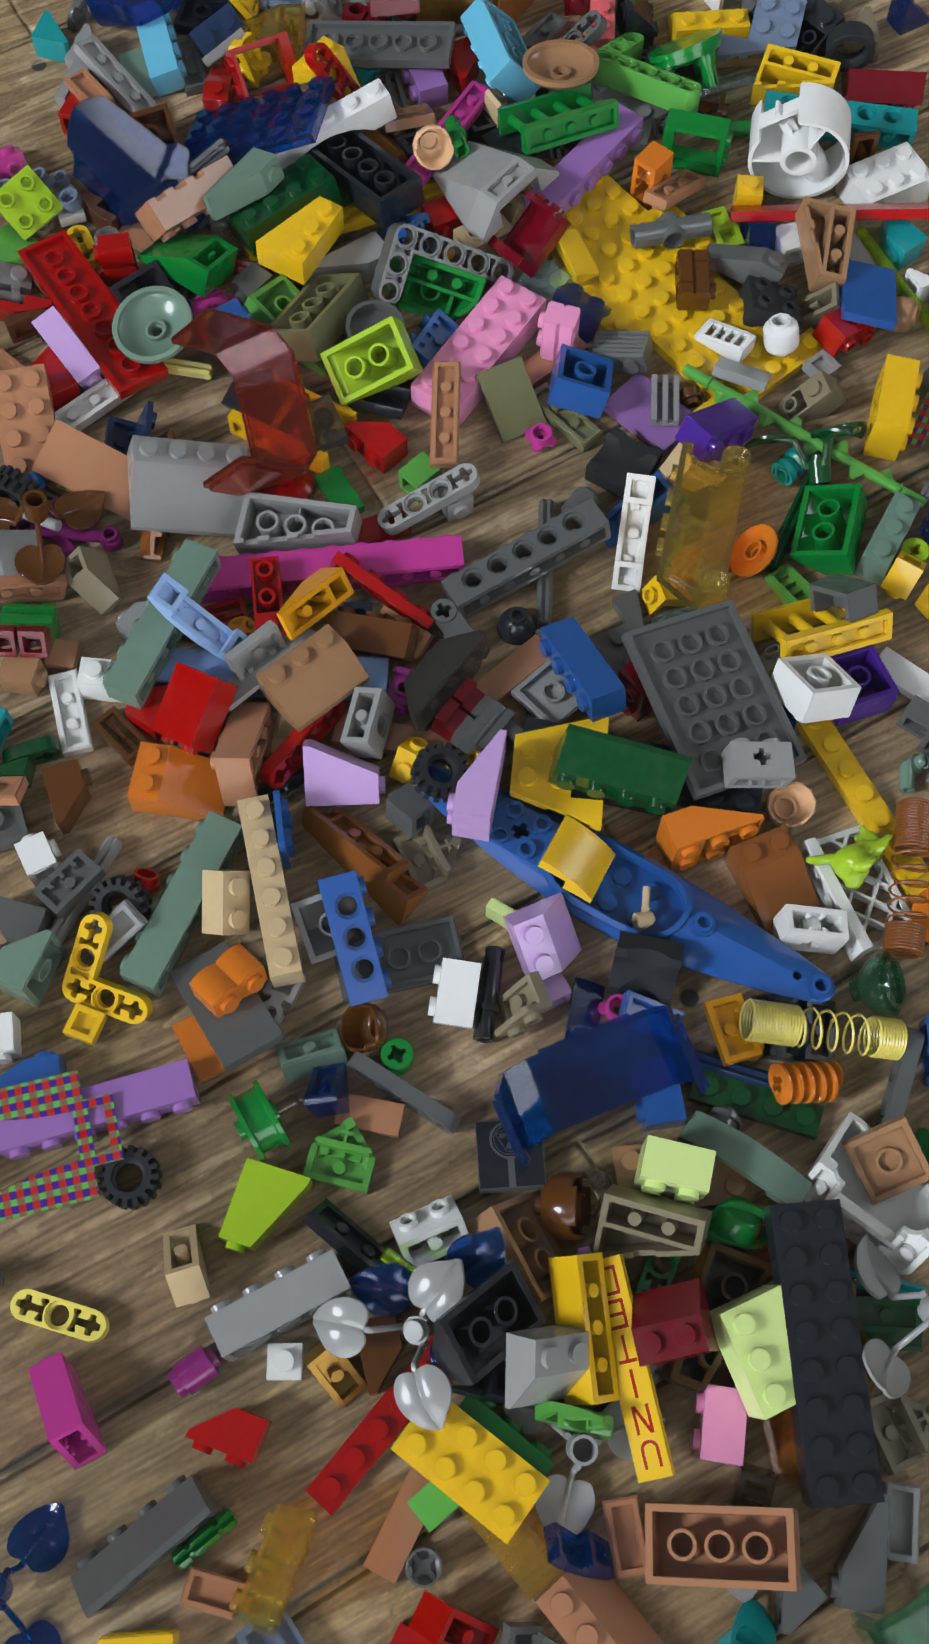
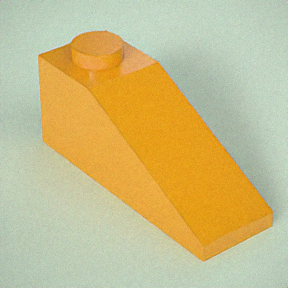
(314, 600)

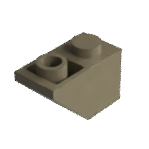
(813, 398)
(93, 578)

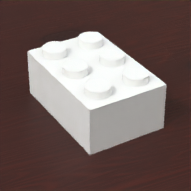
(886, 177)

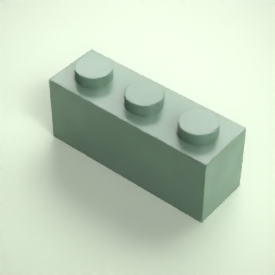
(887, 538)

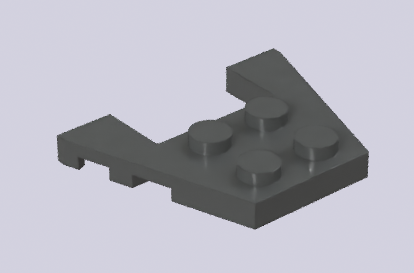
(610, 642)

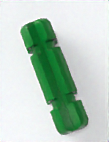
(204, 1539)

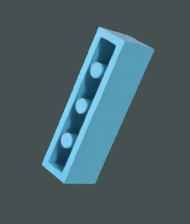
(162, 55)

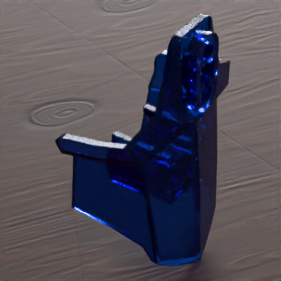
(122, 159)

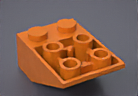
(702, 834)

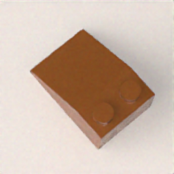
(771, 874)

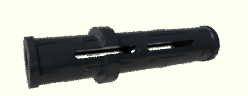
(487, 1005)

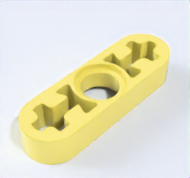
(40, 1299)

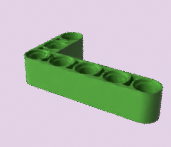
(624, 72)

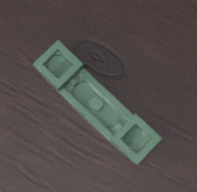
(747, 1158)

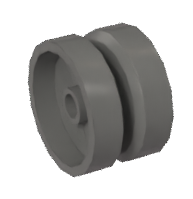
(368, 314)

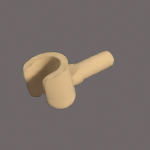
(645, 918)

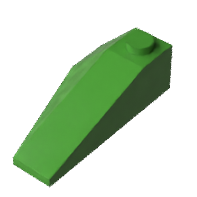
(270, 301)

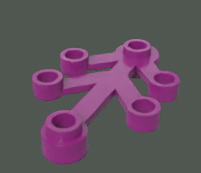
(63, 536)

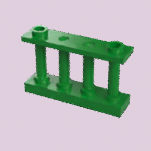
(558, 118)

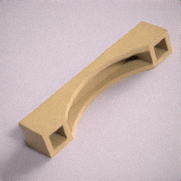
(270, 891)

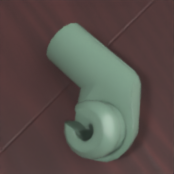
(910, 769)

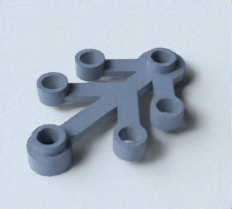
(68, 197)

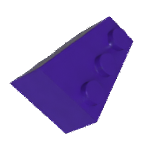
(717, 428)

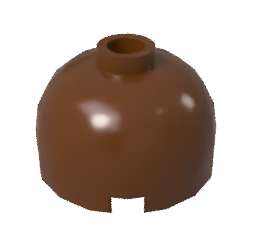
(565, 1205)

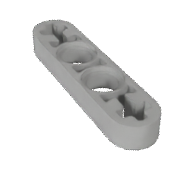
(430, 503)

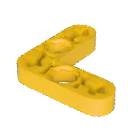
(90, 977)

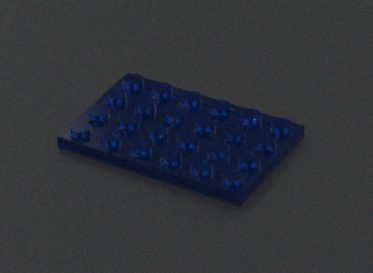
(267, 122)

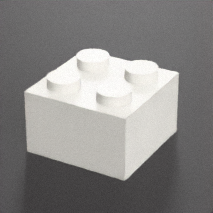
(814, 687)

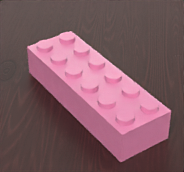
(486, 338)

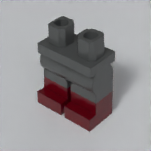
(473, 719)

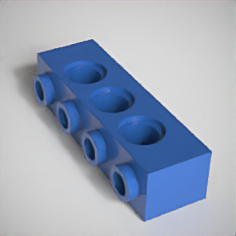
(358, 988)

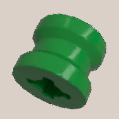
(399, 1063)

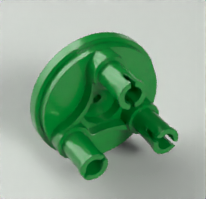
(691, 49)

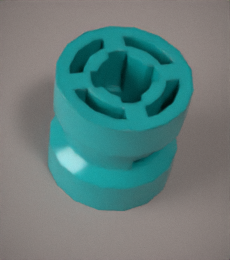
(787, 468)

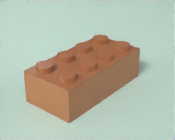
(722, 1547)

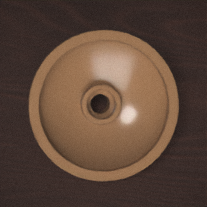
(560, 64)

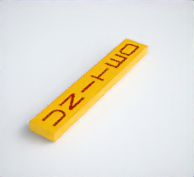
(635, 1383)

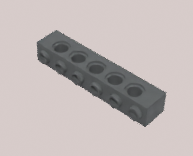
(542, 559)

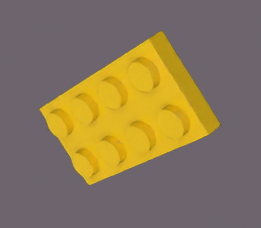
(474, 1471)

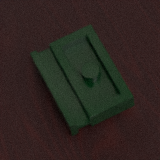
(890, 1320)

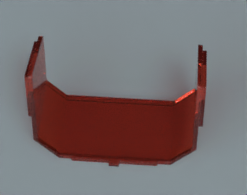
(269, 399)

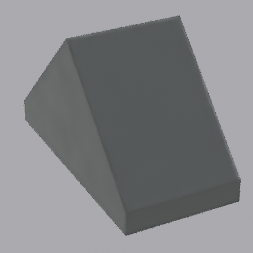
(795, 1606)

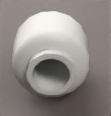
(781, 334)

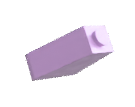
(68, 348)
(338, 777)

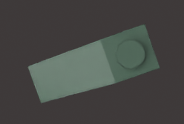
(245, 183)

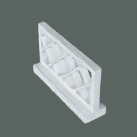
(833, 894)

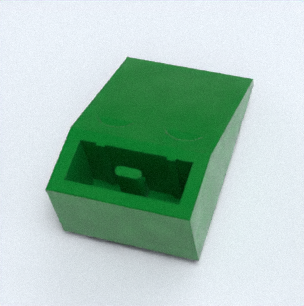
(194, 260)

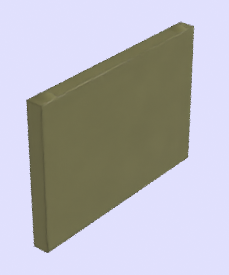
(510, 398)

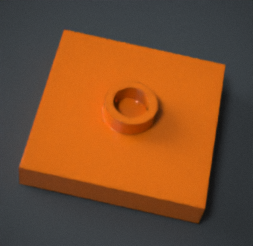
(198, 1049)

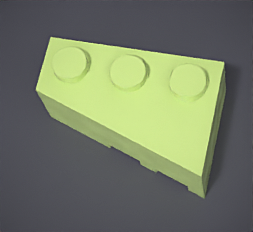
(756, 1350)

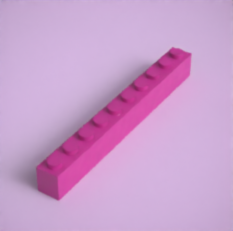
(398, 563)

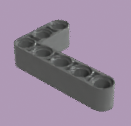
(438, 252)

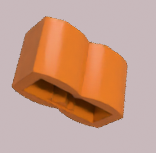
(229, 980)

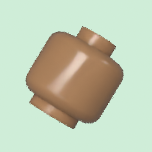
(907, 314)

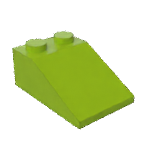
(371, 361)

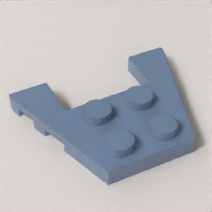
(772, 23)

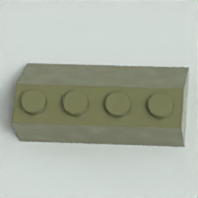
(319, 313)

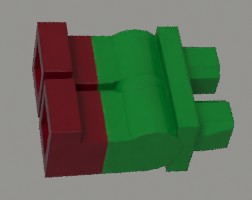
(27, 627)

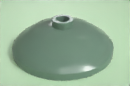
(143, 317)

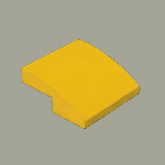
(577, 858)

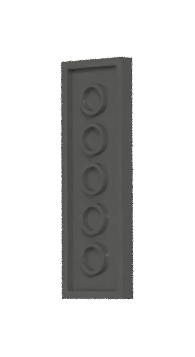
(389, 42)

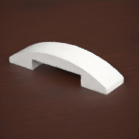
(633, 532)

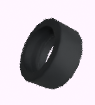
(851, 31)

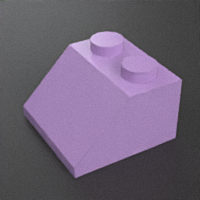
(543, 936)

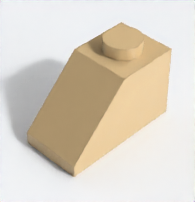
(185, 1266)

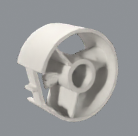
(789, 149)

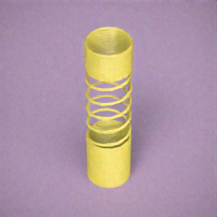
(784, 1026)

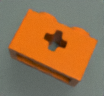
(649, 169)

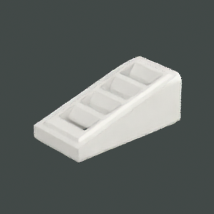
(744, 340)

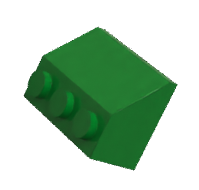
(830, 528)

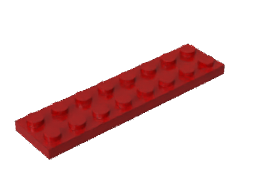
(88, 308)

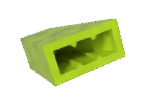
(260, 1204)

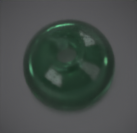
(880, 985)

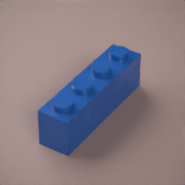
(582, 669)

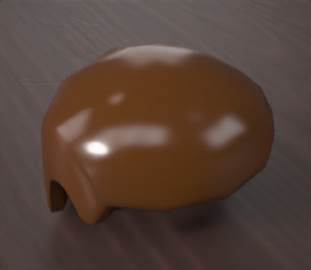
(364, 1027)

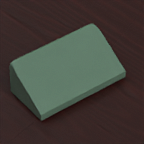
(303, 1054)

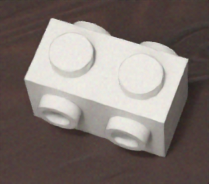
(428, 1231)

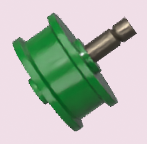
(261, 1118)

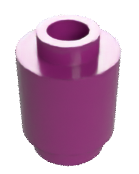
(195, 1370)

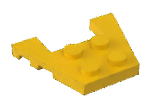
(531, 772)

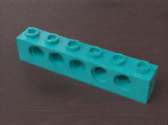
(893, 122)

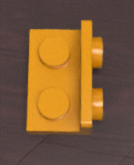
(724, 1024)

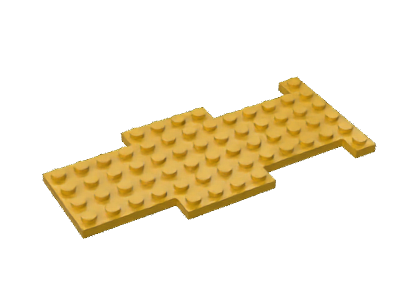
(643, 292)

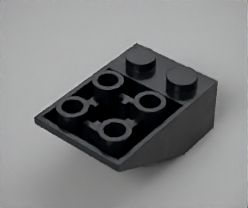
(816, 25)

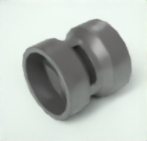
(424, 1567)

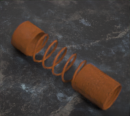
(911, 839)

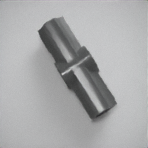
(670, 230)

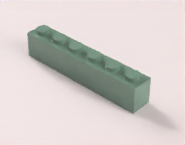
(153, 636)
(180, 909)

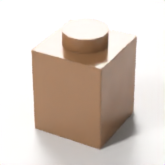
(23, 675)

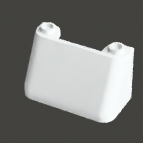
(894, 1226)

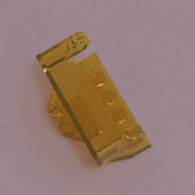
(701, 526)

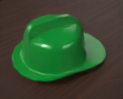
(737, 1224)

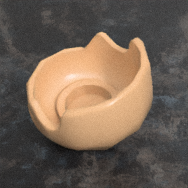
(433, 147)
(790, 805)

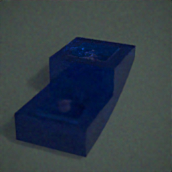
(578, 1554)

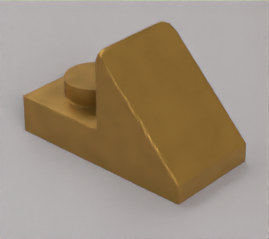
(334, 1374)

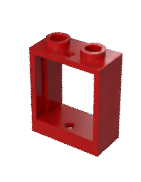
(285, 56)

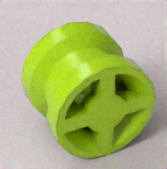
(917, 547)

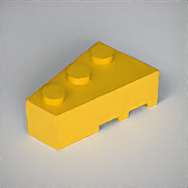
(786, 68)
(302, 240)

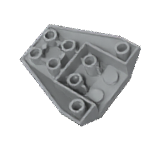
(486, 182)

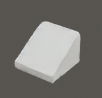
(919, 283)

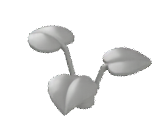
(882, 1279)
(427, 1391)
(566, 1499)

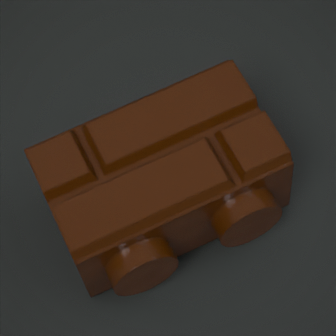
(693, 279)

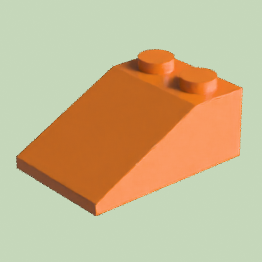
(174, 783)

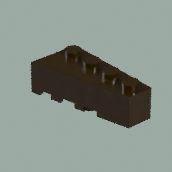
(724, 1277)

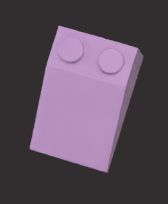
(476, 793)

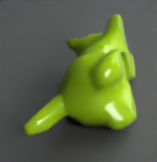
(855, 860)

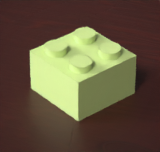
(674, 1170)

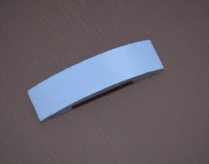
(191, 619)

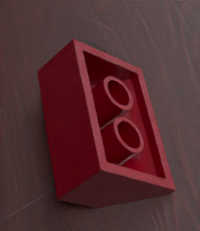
(884, 87)

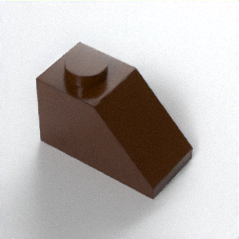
(863, 145)
(67, 792)
(381, 1353)

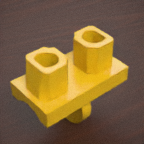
(252, 63)

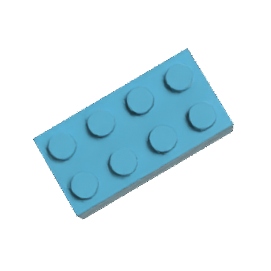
(499, 49)

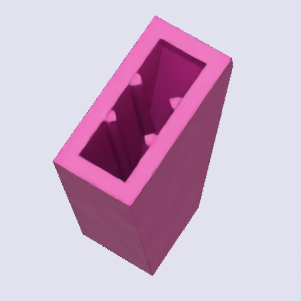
(66, 1411)

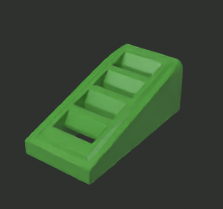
(781, 590)

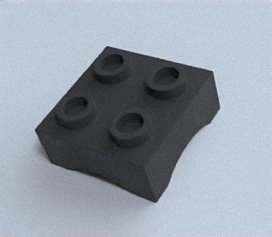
(765, 299)
(617, 458)
(645, 966)

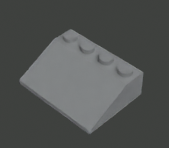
(169, 488)

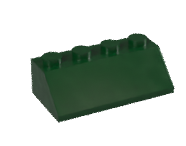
(619, 769)

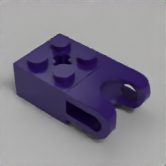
(877, 685)

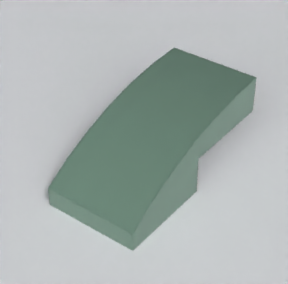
(136, 66)

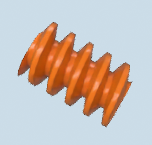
(805, 1081)

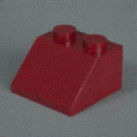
(672, 1323)

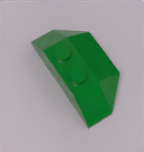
(437, 286)

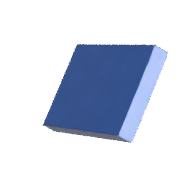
(869, 295)

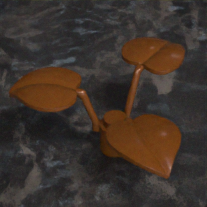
(46, 563)

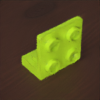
(28, 203)

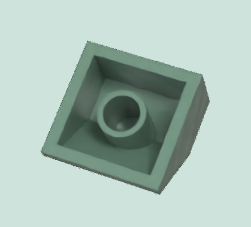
(30, 966)

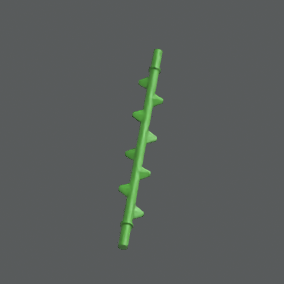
(794, 428)

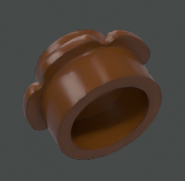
(690, 396)

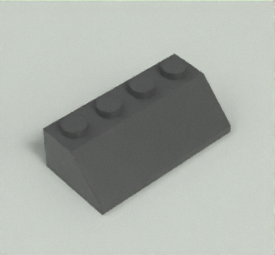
(144, 1545)

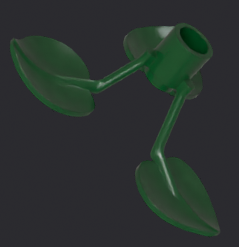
(819, 465)

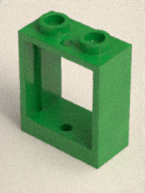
(700, 125)

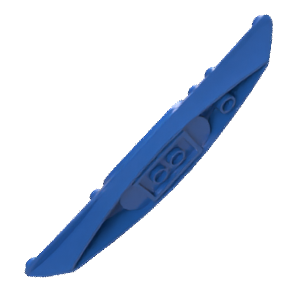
(713, 934)

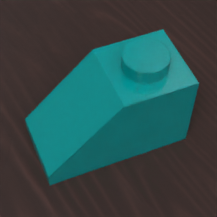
(901, 242)

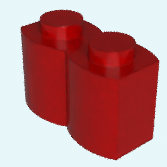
(116, 257)

